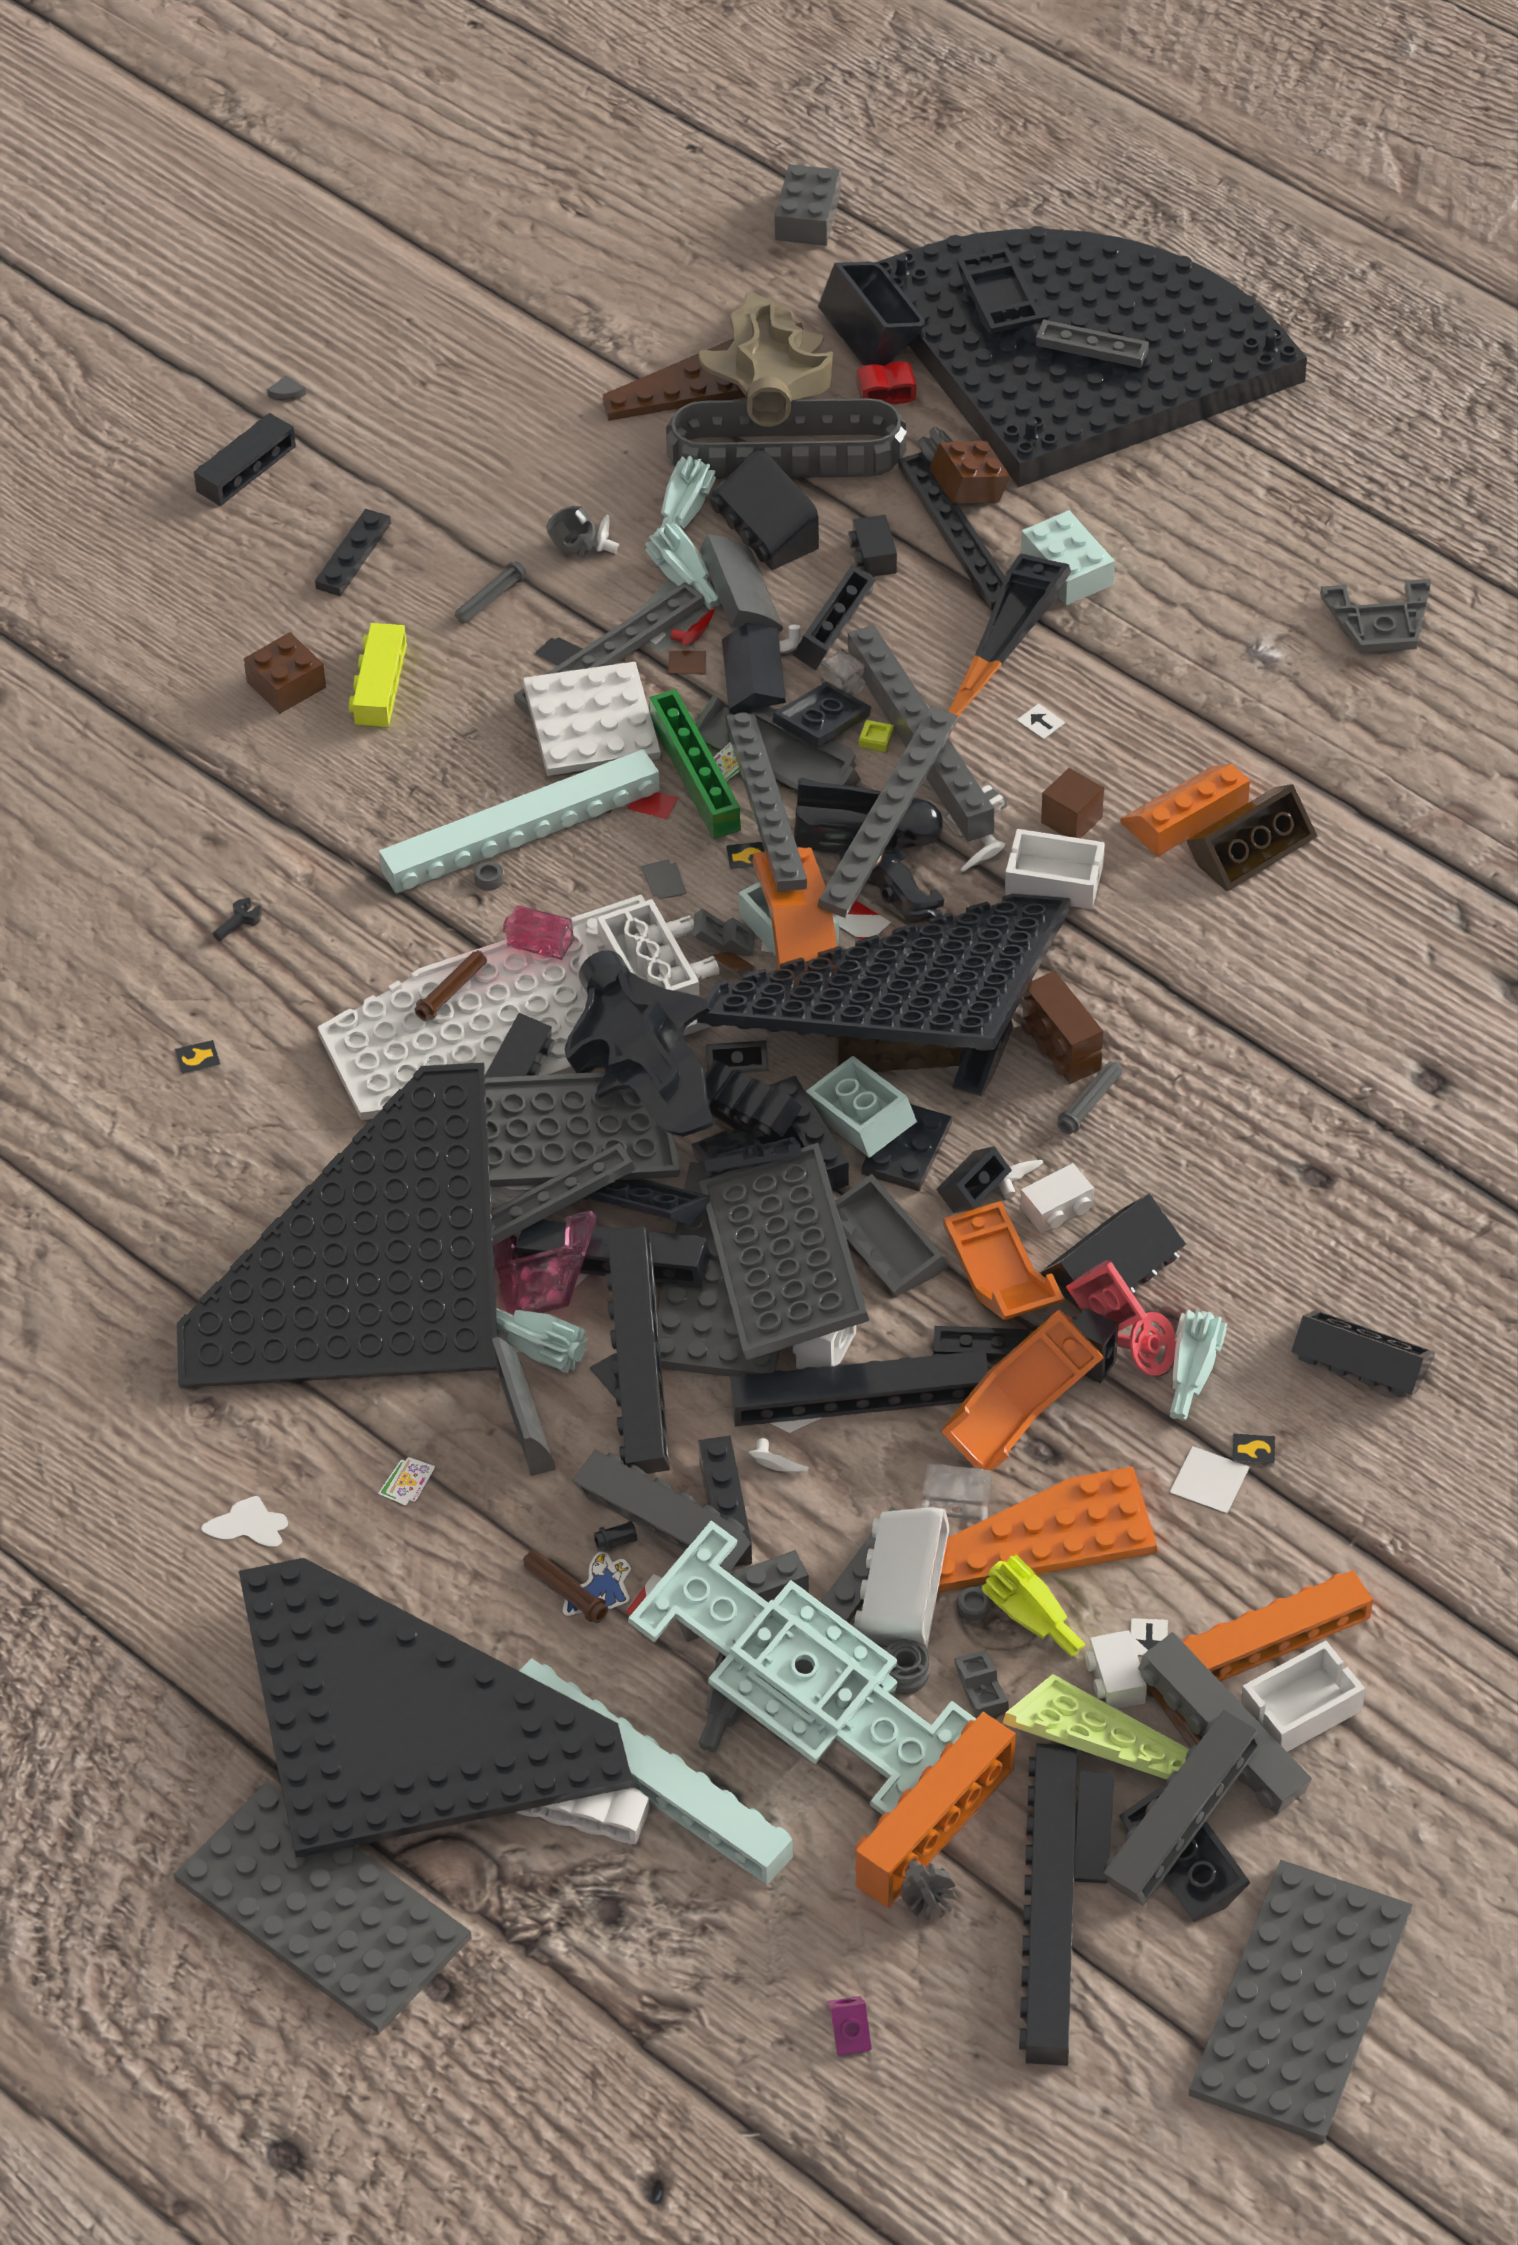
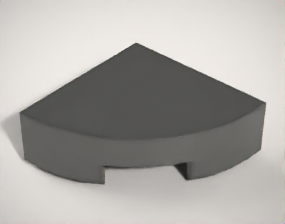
(286, 388)

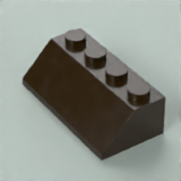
(1253, 837)

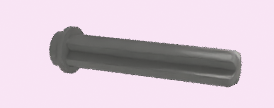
(513, 573)
(1070, 1120)

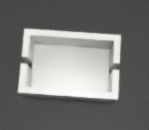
(1055, 867)
(1304, 1696)

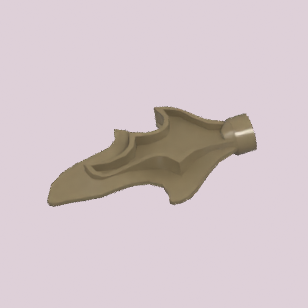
(770, 360)

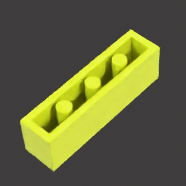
(379, 675)

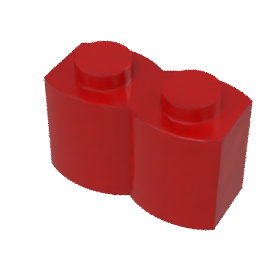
(887, 383)

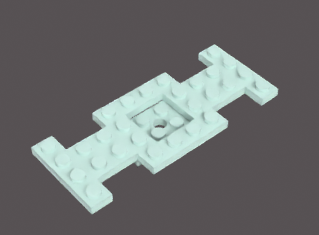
(769, 1640)

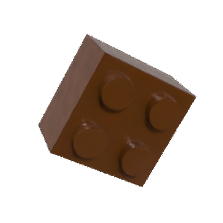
(969, 472)
(285, 672)

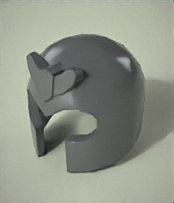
(572, 531)

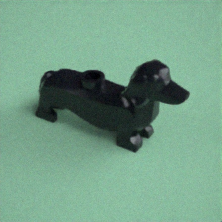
(901, 890)

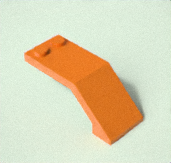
(797, 922)
(998, 1262)
(1020, 1390)

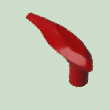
(694, 632)

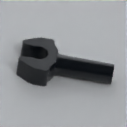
(240, 916)

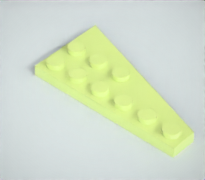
(1090, 1725)

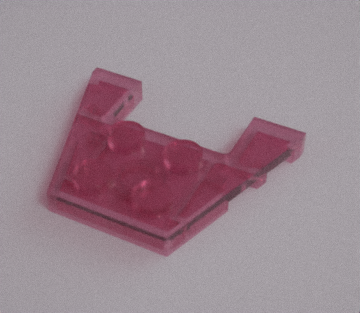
(546, 1278)

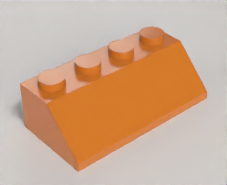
(1188, 808)

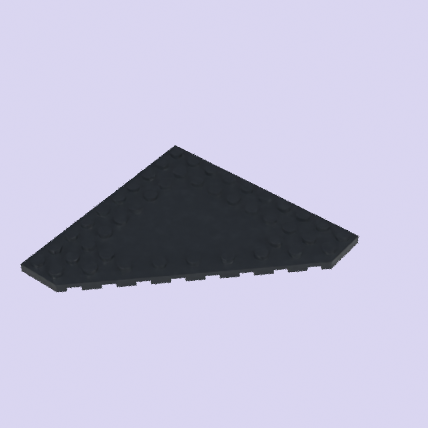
(920, 985)
(372, 1262)
(403, 1725)

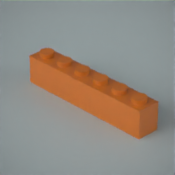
(1282, 1626)

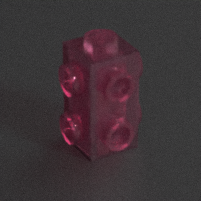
(538, 932)

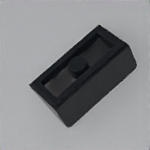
(741, 1056)

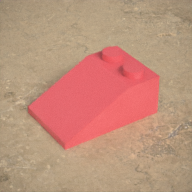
(1107, 1294)

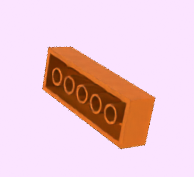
(935, 1807)

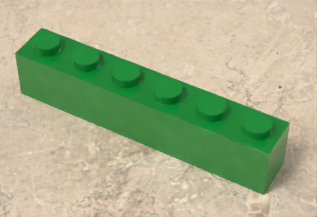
(695, 764)

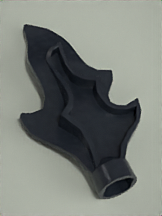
(639, 1041)

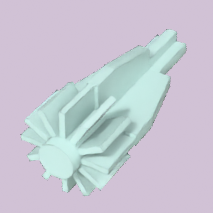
(686, 491)
(681, 561)
(544, 1337)
(1195, 1353)

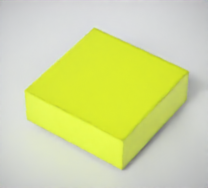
(876, 735)

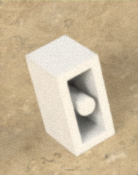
(1057, 1198)
(1116, 1670)

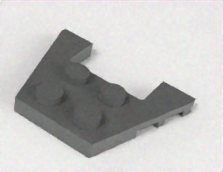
(1384, 624)

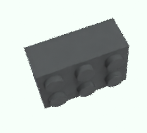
(807, 204)

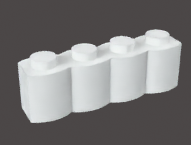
(613, 1814)

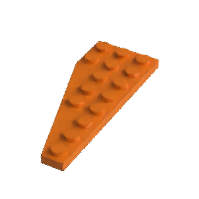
(1061, 1528)

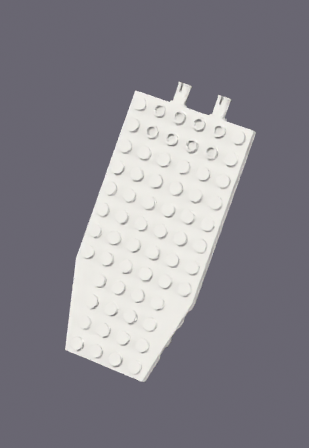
(386, 1041)

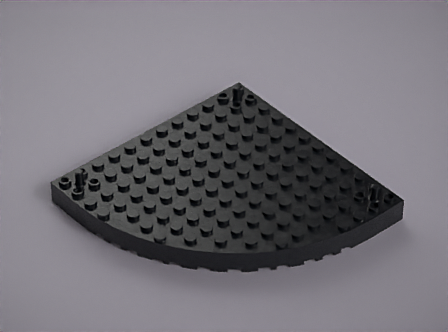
(1062, 408)

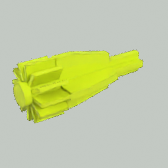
(1030, 1603)

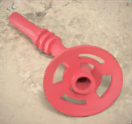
(1149, 1344)

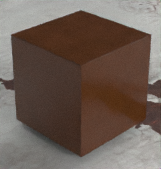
(1072, 804)

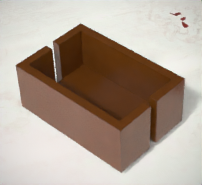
(1062, 1027)

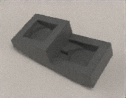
(726, 936)
(981, 1684)

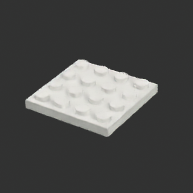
(590, 717)

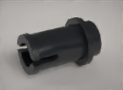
(615, 1536)

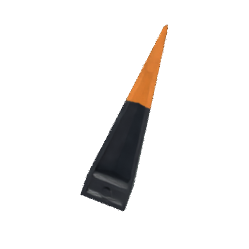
(1024, 597)

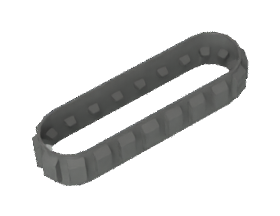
(795, 458)

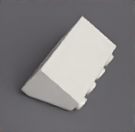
(903, 1575)

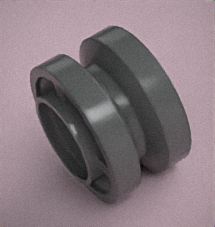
(930, 445)
(910, 1654)

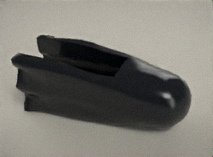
(833, 813)

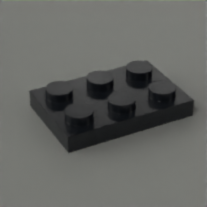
(821, 714)
(912, 1153)

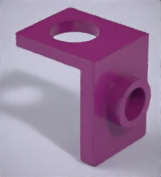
(850, 2025)

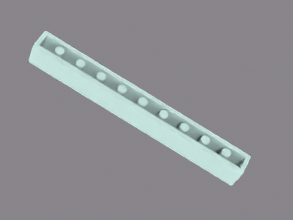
(519, 821)
(689, 1795)

